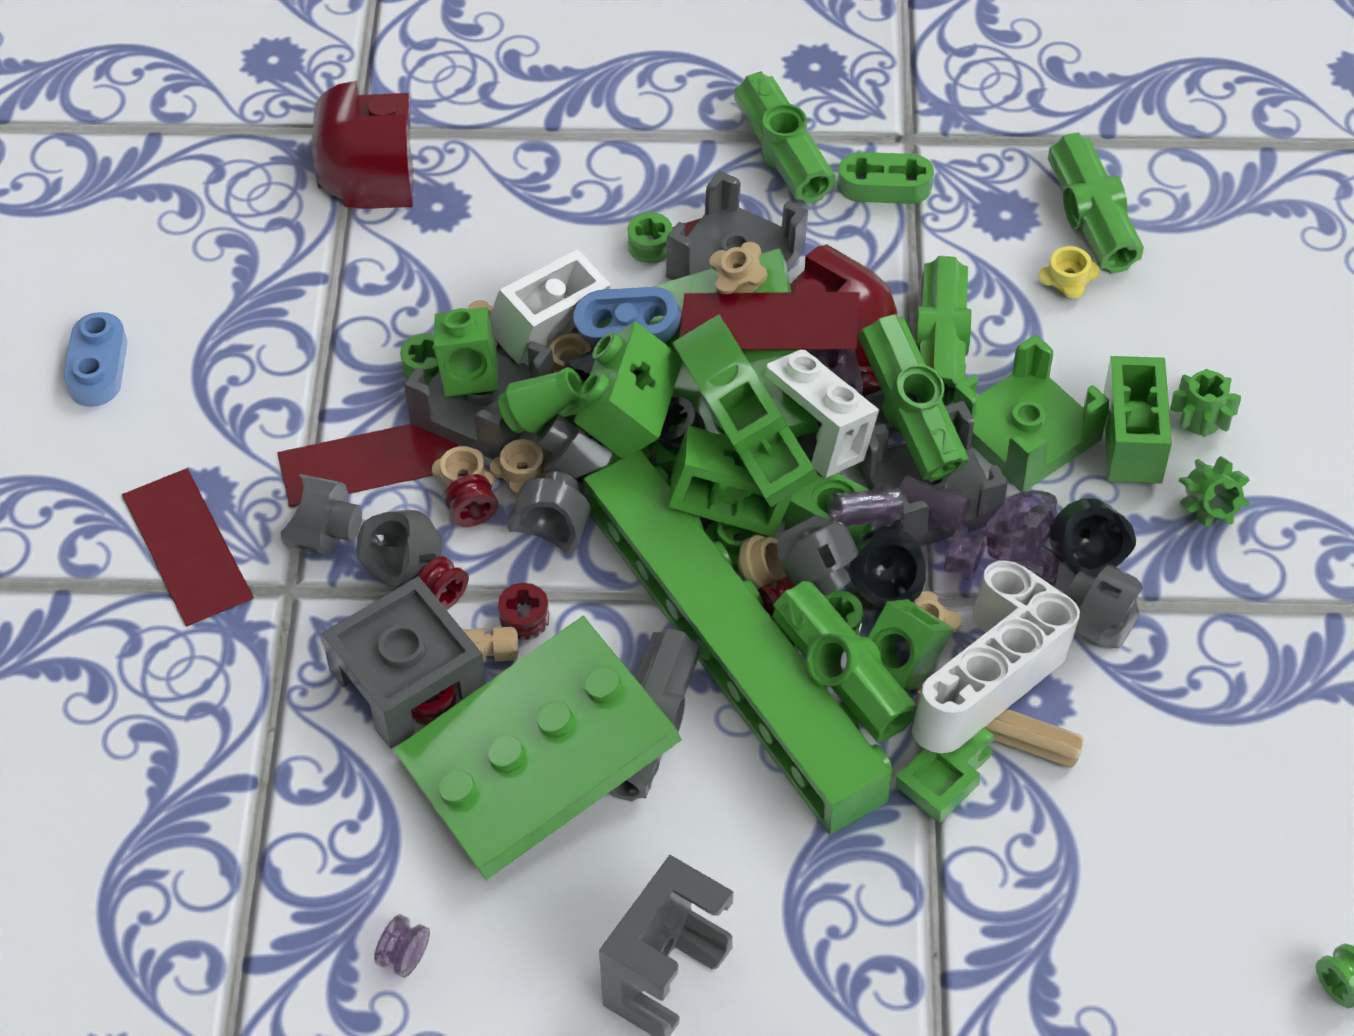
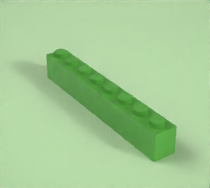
(740, 644)

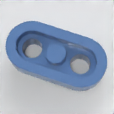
(624, 308)
(97, 347)

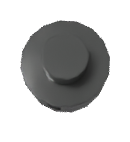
(571, 449)
(551, 510)
(322, 517)
(406, 548)
(817, 553)
(1106, 603)

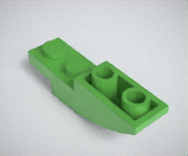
(745, 410)

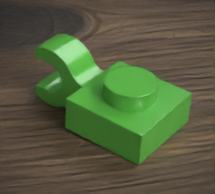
(945, 779)

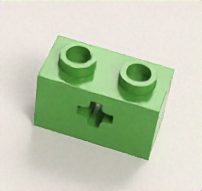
(628, 389)
(1137, 420)
(716, 485)

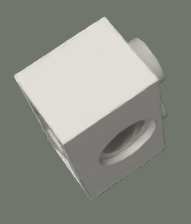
(543, 303)

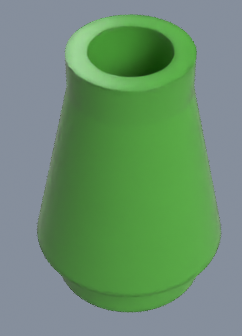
(537, 400)

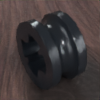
(677, 410)

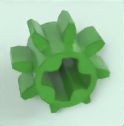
(1205, 402)
(1219, 502)

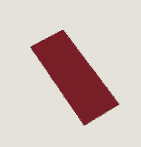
(779, 318)
(365, 459)
(187, 547)

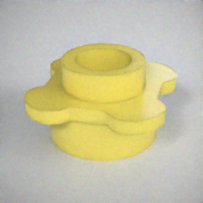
(1069, 271)

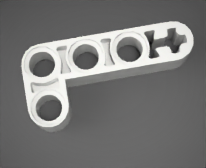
(1024, 641)

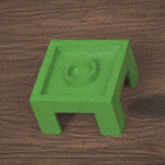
(1029, 420)

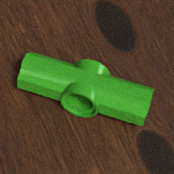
(784, 137)
(1095, 203)
(944, 321)
(924, 424)
(865, 682)

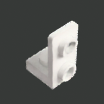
(844, 413)

